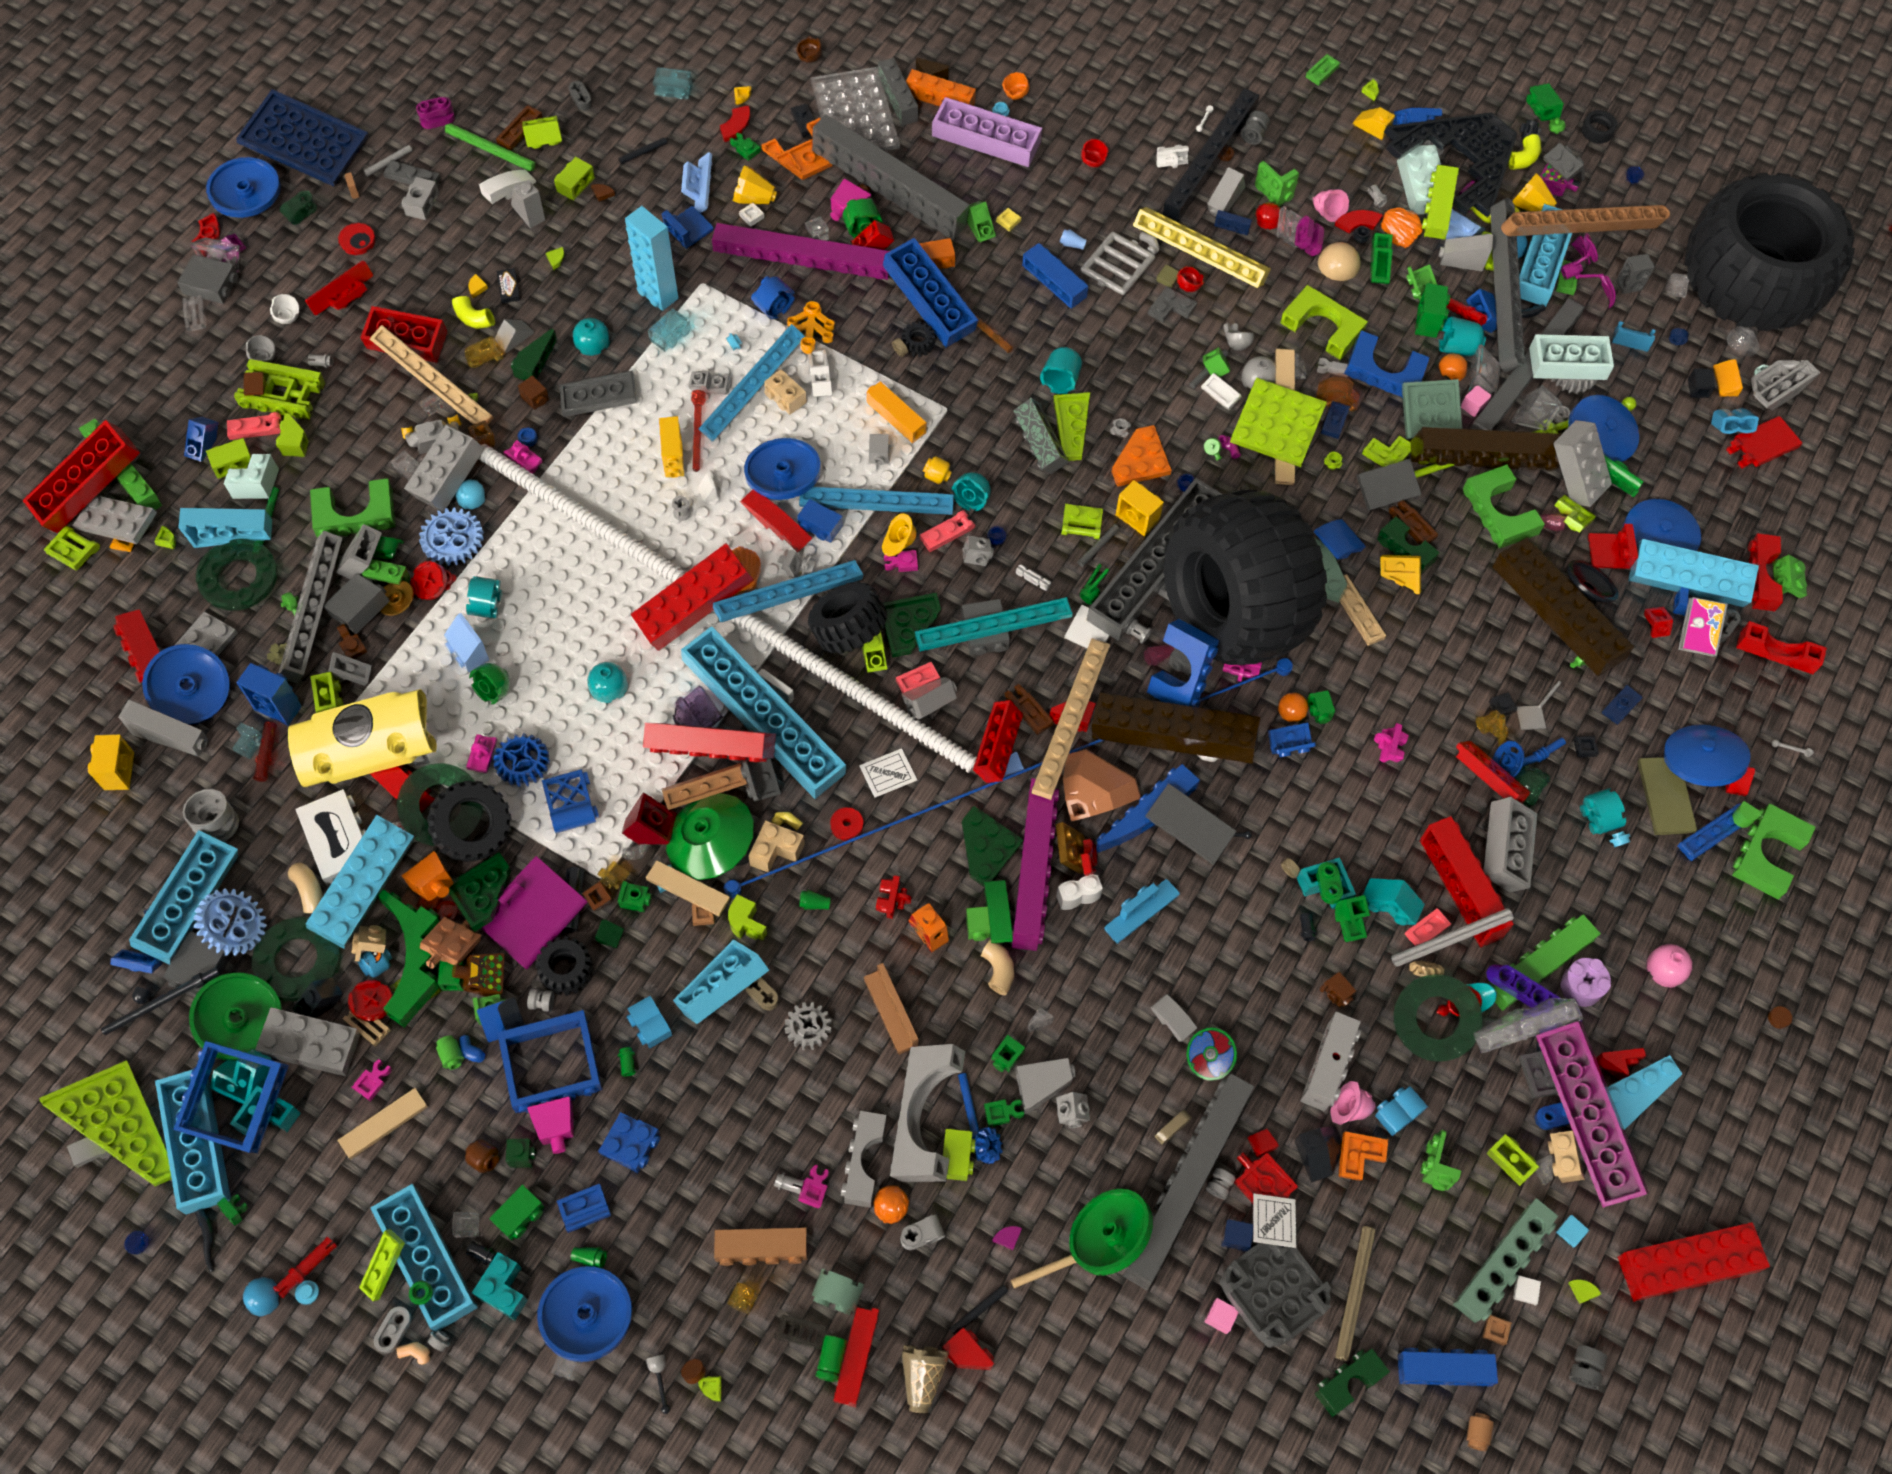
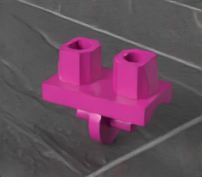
(523, 456)
(1243, 670)
(1389, 741)
(481, 753)

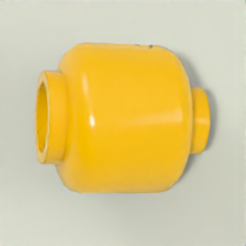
(937, 470)

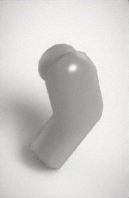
(1151, 240)

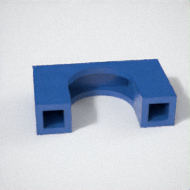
(1363, 368)
(1200, 651)

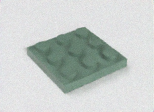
(1431, 405)

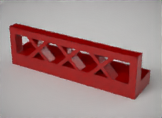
(1491, 772)
(856, 1357)

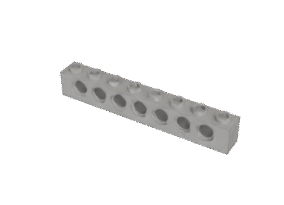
(310, 606)

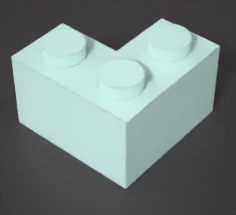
(255, 481)

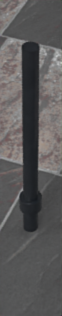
(197, 981)

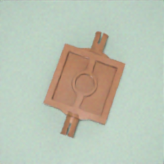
(449, 942)

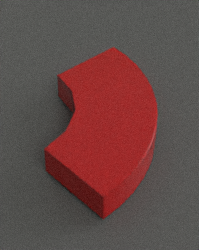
(737, 123)
(1354, 219)
(209, 228)
(1089, 857)

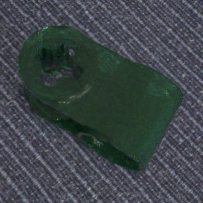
(297, 209)

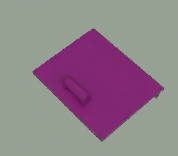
(533, 912)

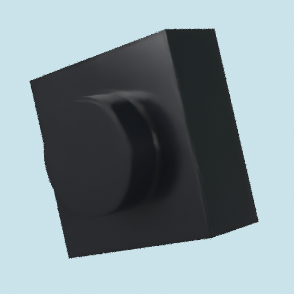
(1503, 704)

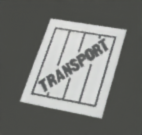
(888, 772)
(1274, 1220)

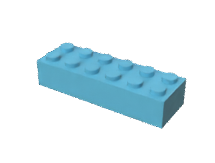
(651, 258)
(1542, 265)
(1701, 573)
(360, 882)
(172, 911)
(194, 1162)
(425, 1257)

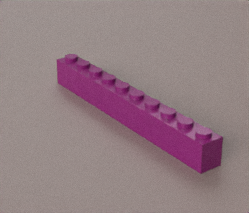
(799, 251)

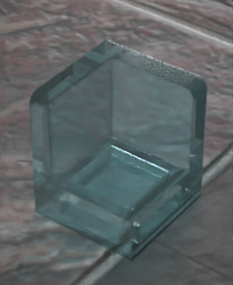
(248, 742)

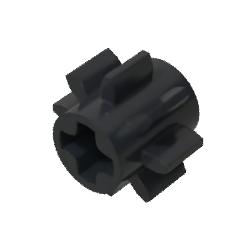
(1530, 128)

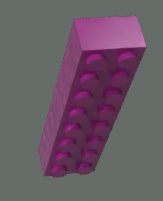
(1035, 871)
(1592, 1114)

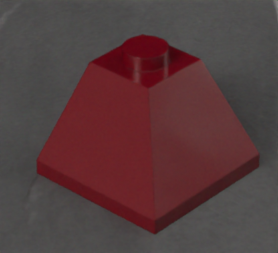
(649, 822)

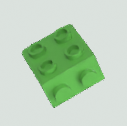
(1275, 187)
(1434, 1173)

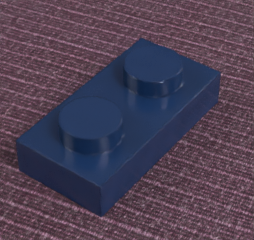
(1335, 420)

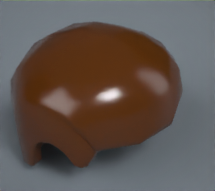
(809, 49)

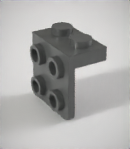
(1565, 163)
(761, 779)

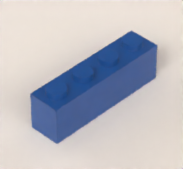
(1055, 275)
(1447, 1368)

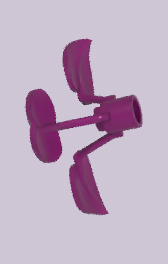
(1587, 249)

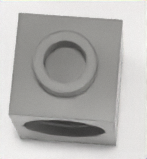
(878, 449)

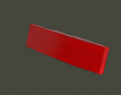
(776, 519)

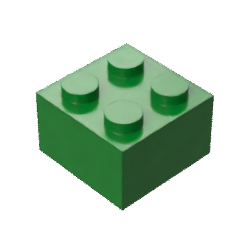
(1432, 310)

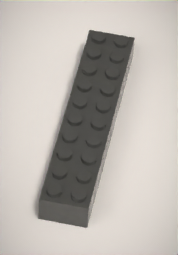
(890, 177)
(1143, 573)
(1191, 1175)

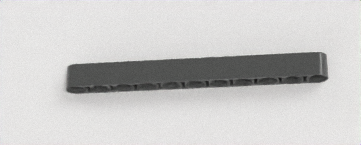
(1507, 289)
(1522, 375)

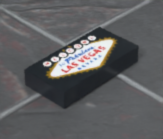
(508, 285)

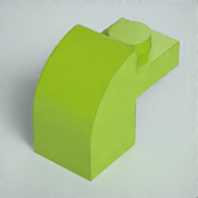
(740, 919)

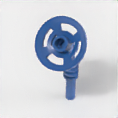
(1514, 762)

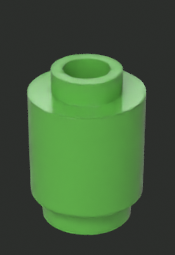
(449, 1052)

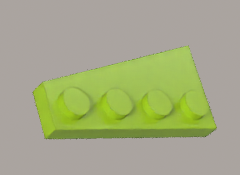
(1071, 422)

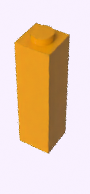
(896, 412)

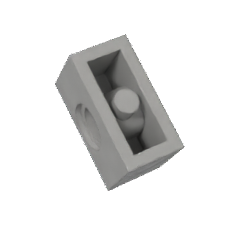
(420, 198)

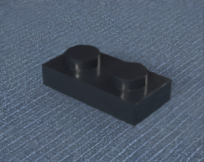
(802, 116)

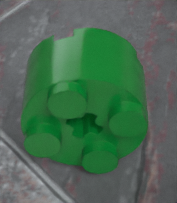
(860, 215)

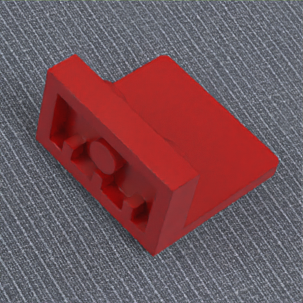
(1613, 549)

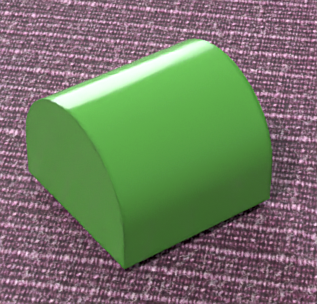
(1745, 815)

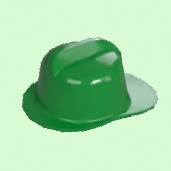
(387, 547)

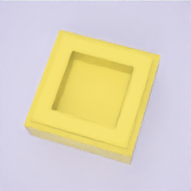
(1008, 219)

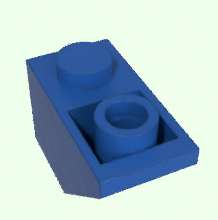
(200, 437)

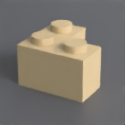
(775, 841)

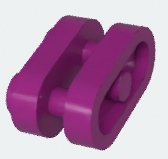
(435, 112)
(1309, 236)

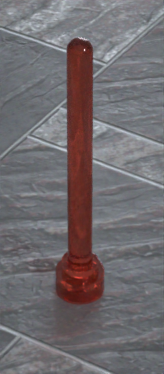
(698, 399)

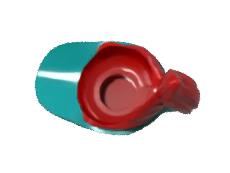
(1484, 993)

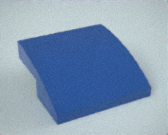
(1339, 539)

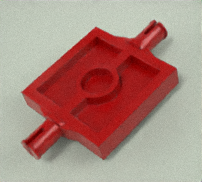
(1264, 1178)

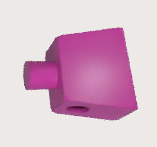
(843, 194)
(553, 1122)

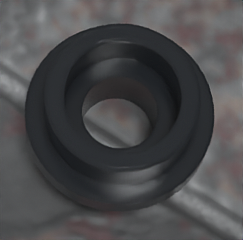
(1361, 234)

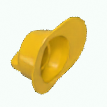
(899, 535)

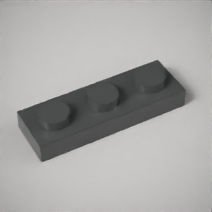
(407, 174)

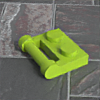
(1084, 517)
(69, 553)

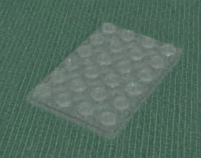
(858, 103)

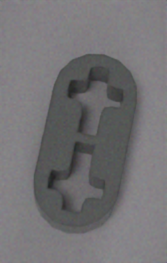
(577, 96)
(1729, 627)

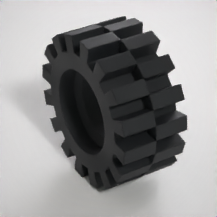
(922, 331)

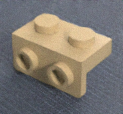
(368, 939)

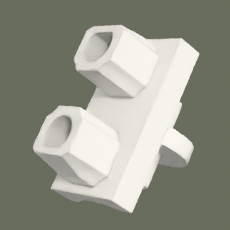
(1172, 156)

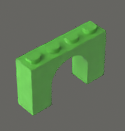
(377, 515)
(1503, 529)
(1754, 867)

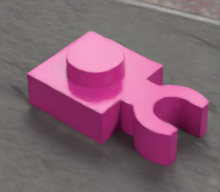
(904, 561)
(370, 1083)
(813, 1189)

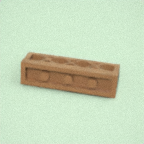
(703, 786)
(891, 1010)

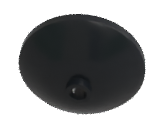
(1592, 582)

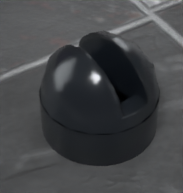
(141, 995)

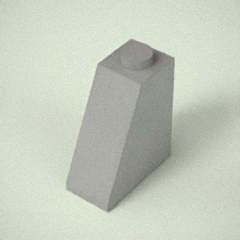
(1227, 191)
(528, 204)
(1466, 252)
(359, 552)
(929, 697)
(1043, 1081)

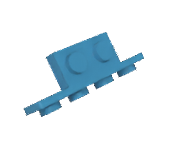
(1141, 909)

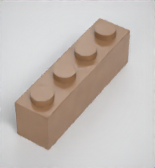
(760, 1245)

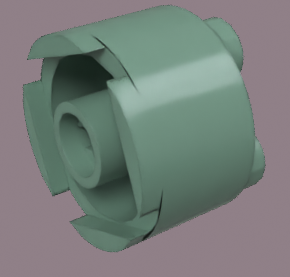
(837, 1290)

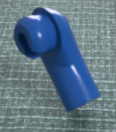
(470, 1052)

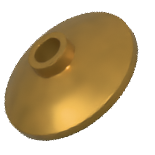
(399, 596)

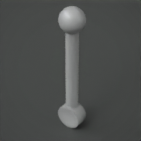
(1808, 752)

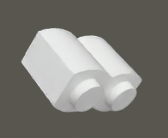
(1073, 893)

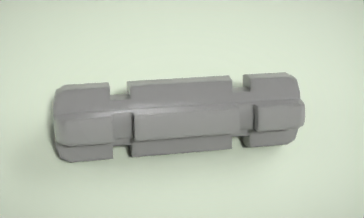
(1033, 577)

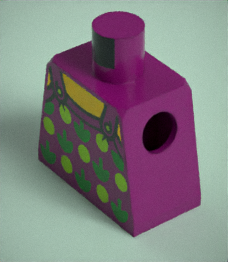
(1556, 183)

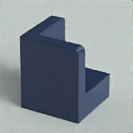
(1237, 1235)

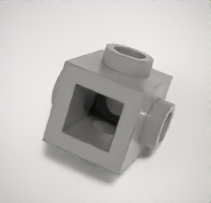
(977, 550)
(1073, 1109)

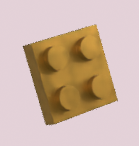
(1070, 847)

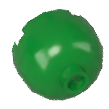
(490, 682)

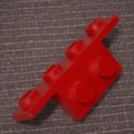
(341, 290)

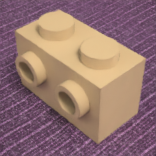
(785, 392)
(1567, 1157)

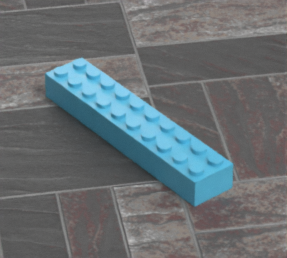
(763, 711)

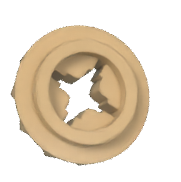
(1423, 968)

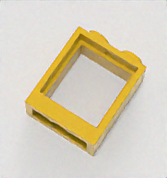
(671, 447)

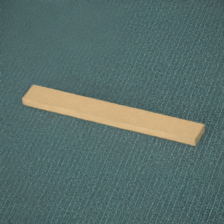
(430, 376)
(1286, 378)

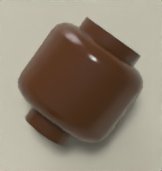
(482, 1156)

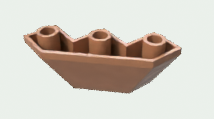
(1095, 785)

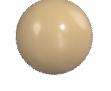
(1339, 261)

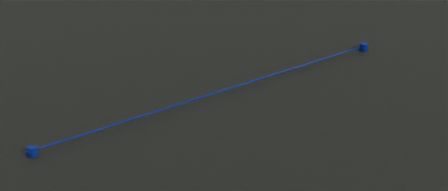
(733, 887)

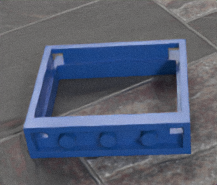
(541, 1029)
(264, 1108)

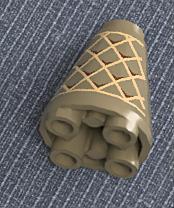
(922, 1375)

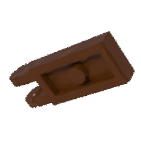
(1419, 528)
(1032, 712)

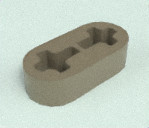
(758, 996)
(1173, 1127)

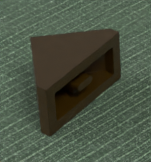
(932, 68)

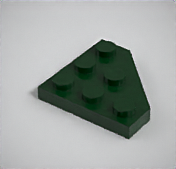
(906, 617)
(987, 845)
(479, 890)

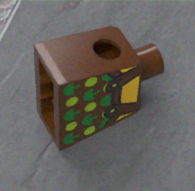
(482, 974)

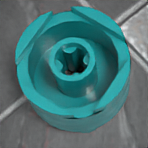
(483, 597)
(1603, 811)

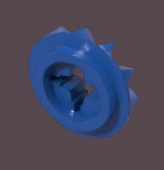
(982, 1145)

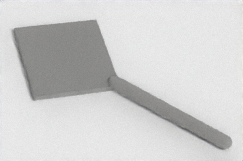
(1532, 716)

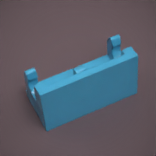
(1633, 338)

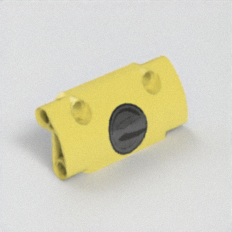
(361, 738)

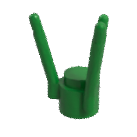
(1091, 591)

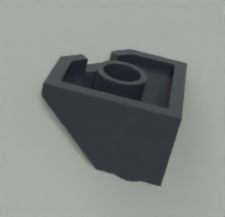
(1319, 1151)

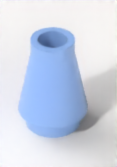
(1071, 239)

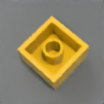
(1139, 508)
(111, 762)

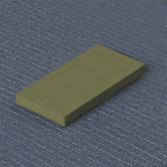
(1666, 798)

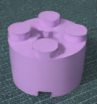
(1585, 981)

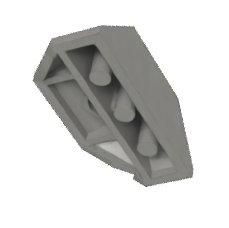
(1782, 381)

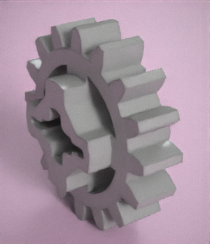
(800, 1020)

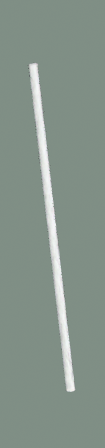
(749, 622)

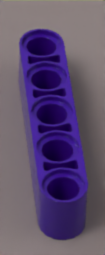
(1526, 986)

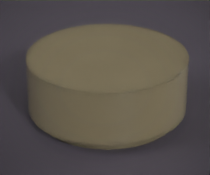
(899, 347)
(1290, 868)

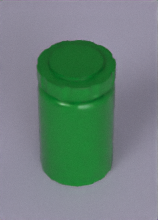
(831, 1358)

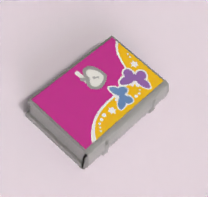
(1703, 627)

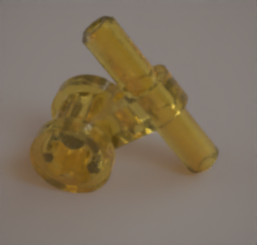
(1495, 724)

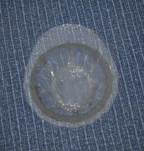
(1743, 341)

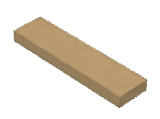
(1361, 615)
(687, 888)
(382, 1123)

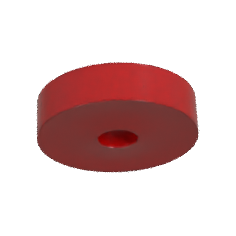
(846, 815)

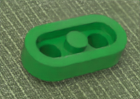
(1329, 881)

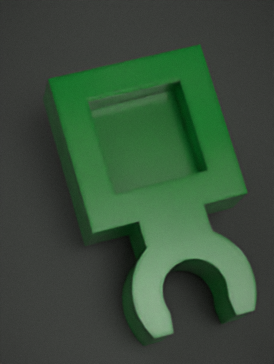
(746, 148)
(999, 1113)

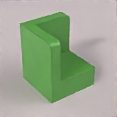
(1216, 362)

